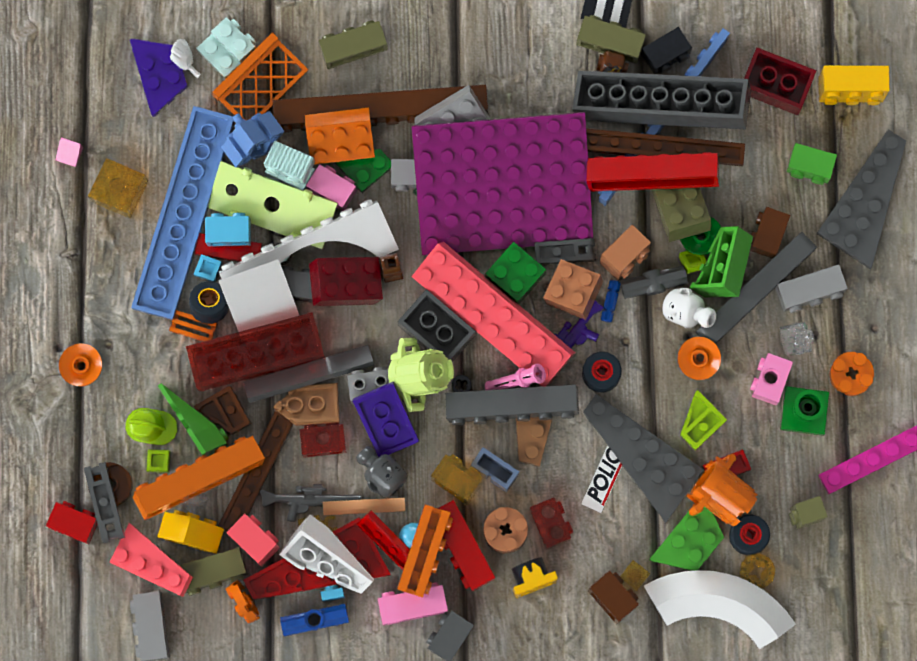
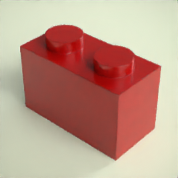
(72, 522)

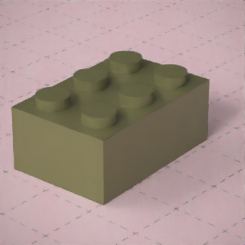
(682, 212)

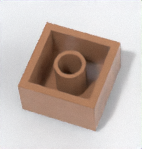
(625, 253)
(573, 289)

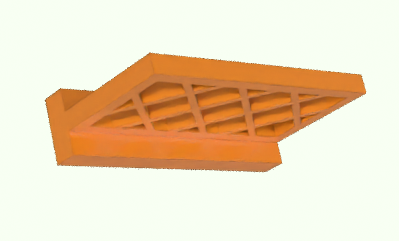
(248, 66)

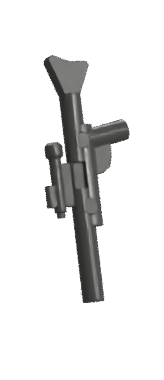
(300, 503)

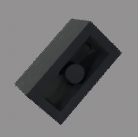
(666, 51)

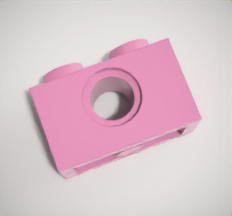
(780, 369)

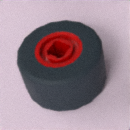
(602, 379)
(750, 535)

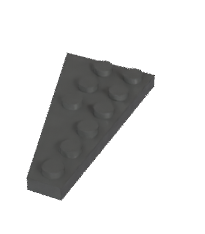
(861, 212)

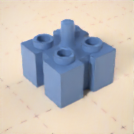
(251, 138)

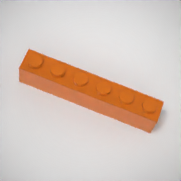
(198, 477)

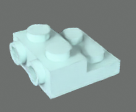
(226, 47)

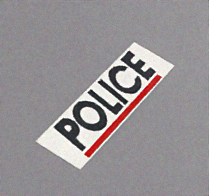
(602, 481)

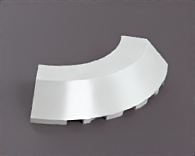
(720, 597)

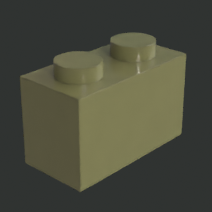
(807, 513)

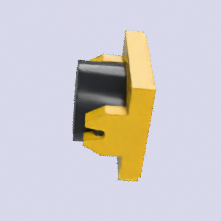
(532, 577)

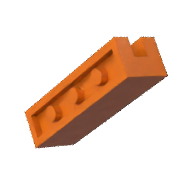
(423, 551)

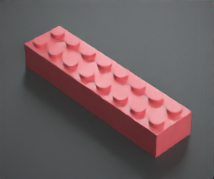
(492, 312)

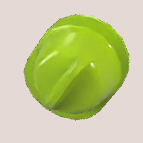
(151, 426)

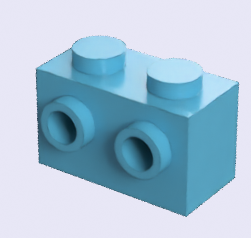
(228, 230)

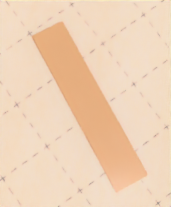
(363, 506)

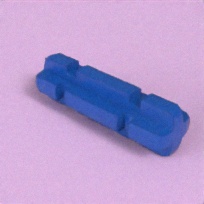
(610, 301)

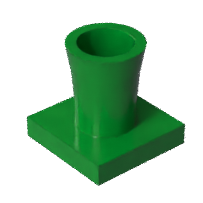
(799, 420)

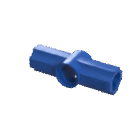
(300, 622)

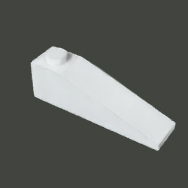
(319, 550)

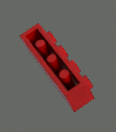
(465, 551)

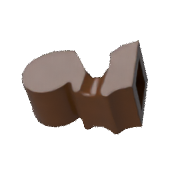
(391, 268)

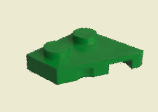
(366, 171)

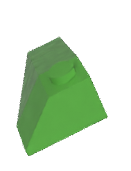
(200, 429)

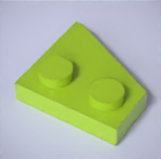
(701, 421)

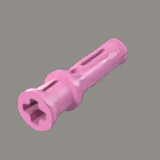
(529, 374)

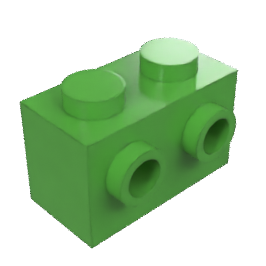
(811, 164)

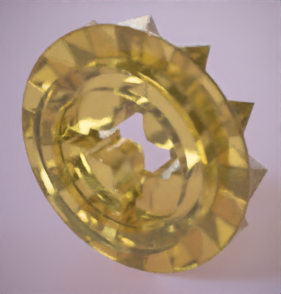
(761, 561)

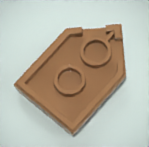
(311, 405)

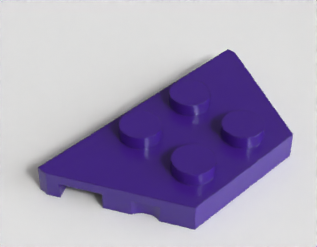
(158, 73)

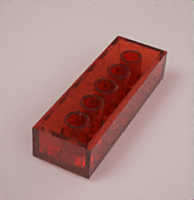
(255, 352)

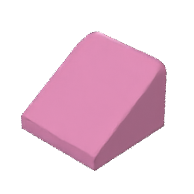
(69, 152)

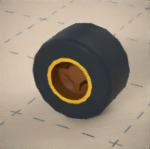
(208, 294)

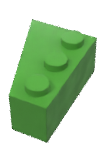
(726, 264)

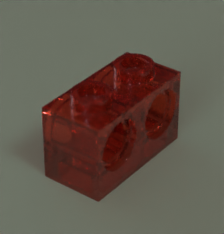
(545, 525)

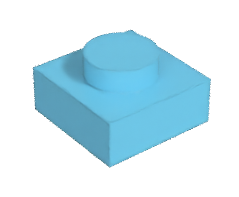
(207, 268)
(332, 593)

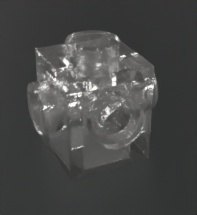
(796, 339)

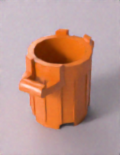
(722, 492)

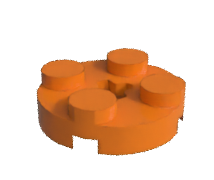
(858, 363)
(245, 604)

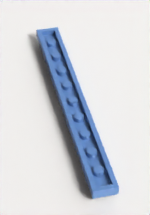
(705, 58)

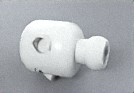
(687, 309)

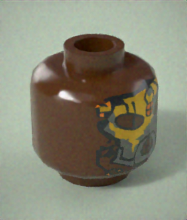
(612, 62)

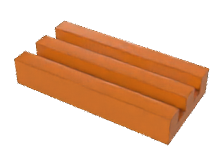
(175, 321)

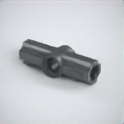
(653, 282)

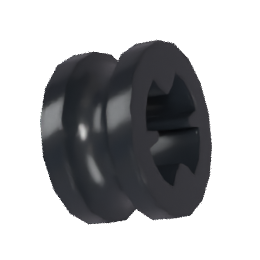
(462, 378)

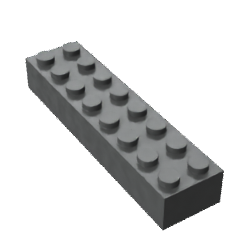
(663, 99)

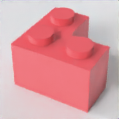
(253, 539)

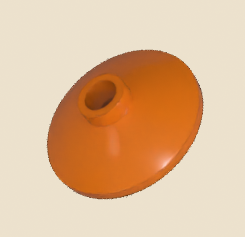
(73, 357)
(688, 358)

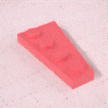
(146, 560)

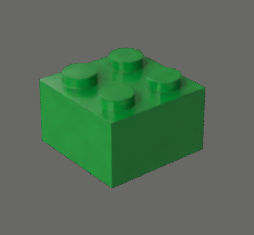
(516, 273)

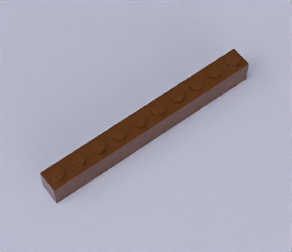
(383, 106)

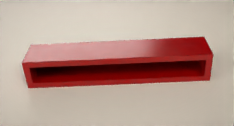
(653, 172)

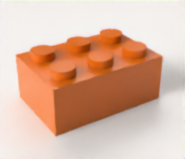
(339, 136)

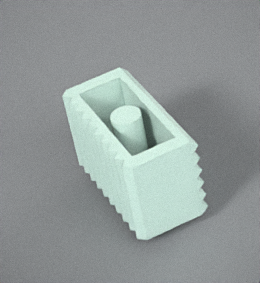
(289, 163)

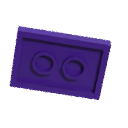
(385, 420)

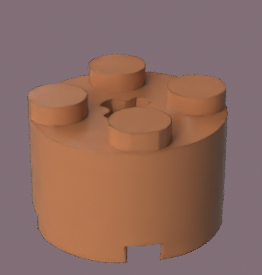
(501, 518)

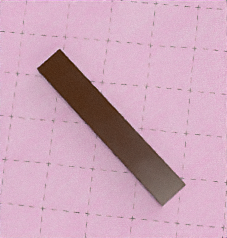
(253, 480)

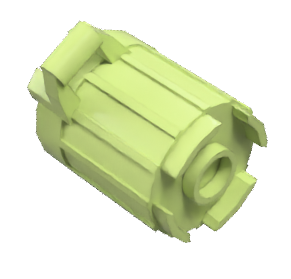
(418, 373)

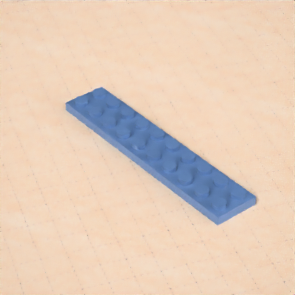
(182, 214)

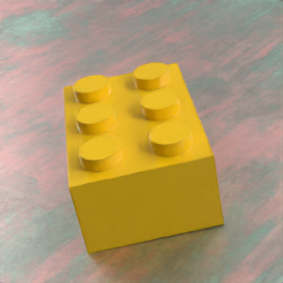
(853, 84)

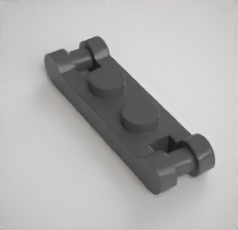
(104, 502)

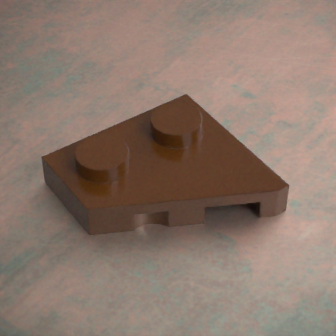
(225, 410)

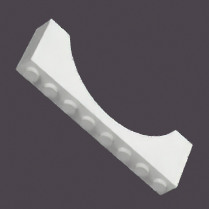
(359, 227)

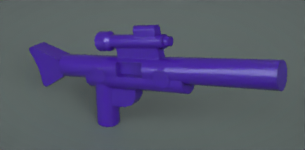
(579, 333)

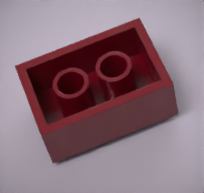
(779, 81)
(345, 281)

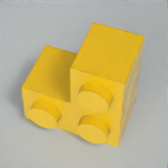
(190, 531)

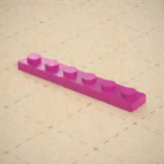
(870, 461)

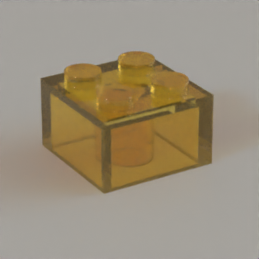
(118, 188)
(457, 479)

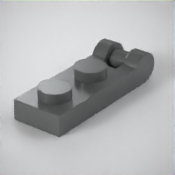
(553, 251)

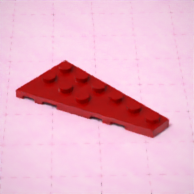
(285, 578)

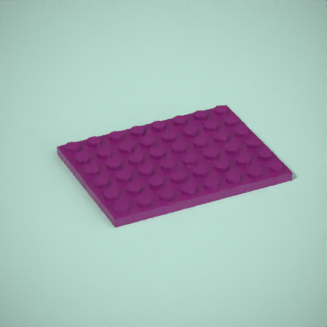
(502, 182)

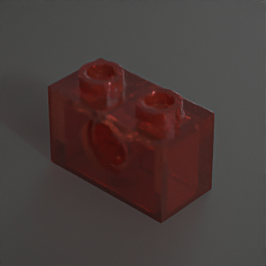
(335, 444)

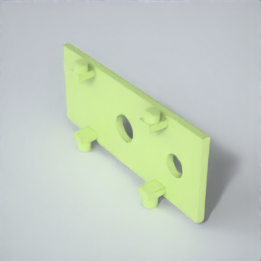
(296, 209)

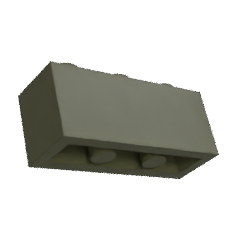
(610, 37)
(353, 44)
(214, 570)

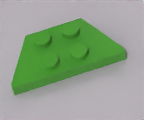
(690, 542)

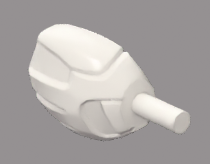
(183, 56)

